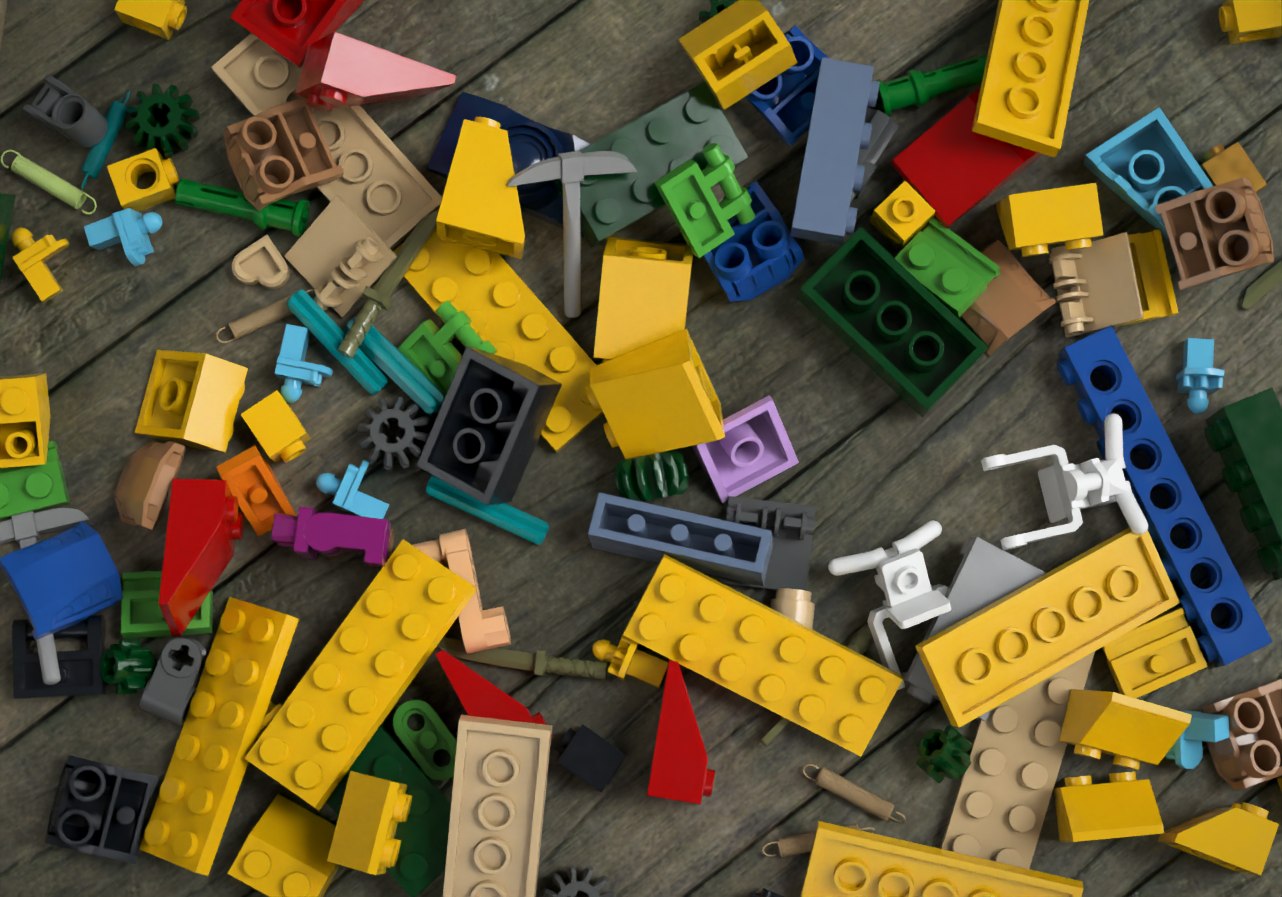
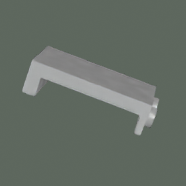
(979, 581)

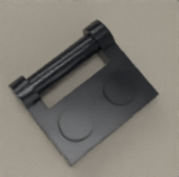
(78, 669)

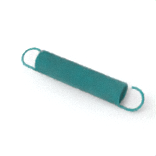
(100, 151)

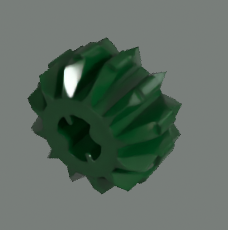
(174, 108)
(651, 476)

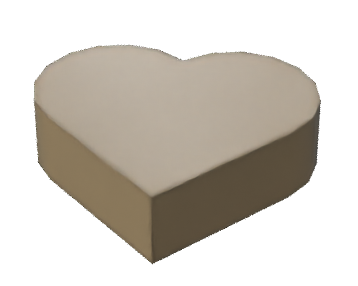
(261, 265)

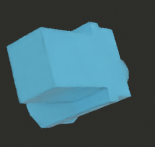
(125, 227)
(292, 364)
(1198, 374)
(346, 493)
(1203, 727)

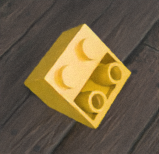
(738, 51)
(24, 420)
(369, 824)

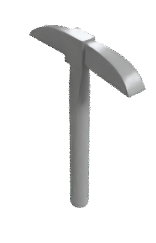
(570, 169)
(26, 531)

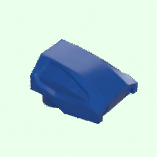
(789, 97)
(757, 254)
(63, 579)

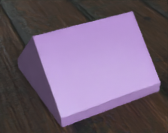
(749, 453)

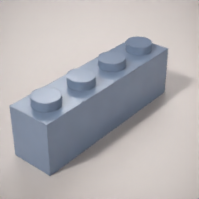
(833, 150)
(693, 539)

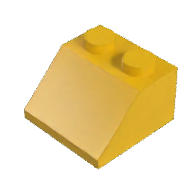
(1050, 218)
(192, 400)
(1121, 727)
(1106, 809)
(1227, 836)
(287, 852)

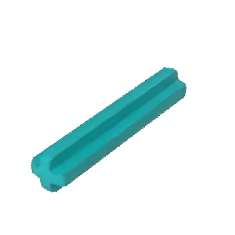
(331, 337)
(401, 370)
(500, 515)

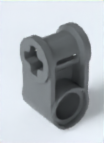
(67, 113)
(172, 687)

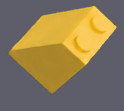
(476, 200)
(641, 294)
(657, 398)

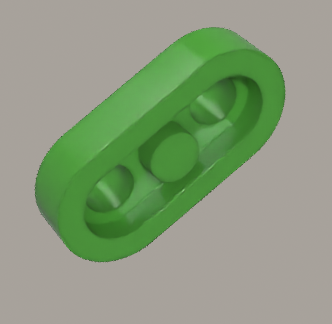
(428, 740)

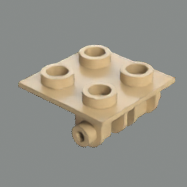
(339, 257)
(1096, 285)

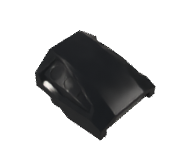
(100, 809)

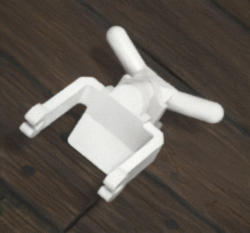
(1077, 486)
(905, 585)

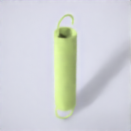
(48, 181)

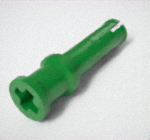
(920, 86)
(280, 214)

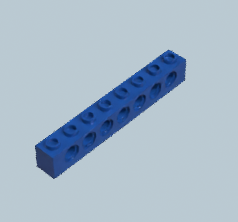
(1205, 549)

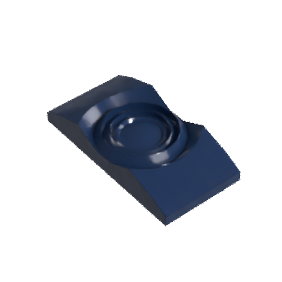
(528, 143)

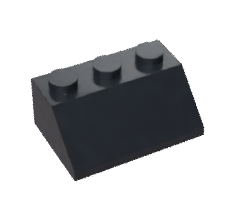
(488, 426)

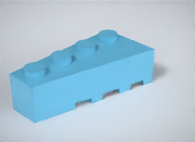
(1148, 167)

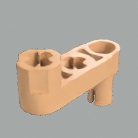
(479, 627)

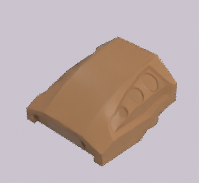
(279, 153)
(1217, 232)
(1007, 303)
(146, 483)
(1255, 735)

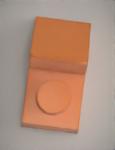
(256, 489)

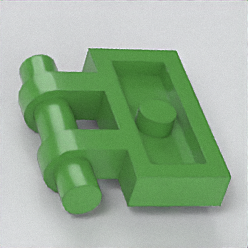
(694, 206)
(432, 348)

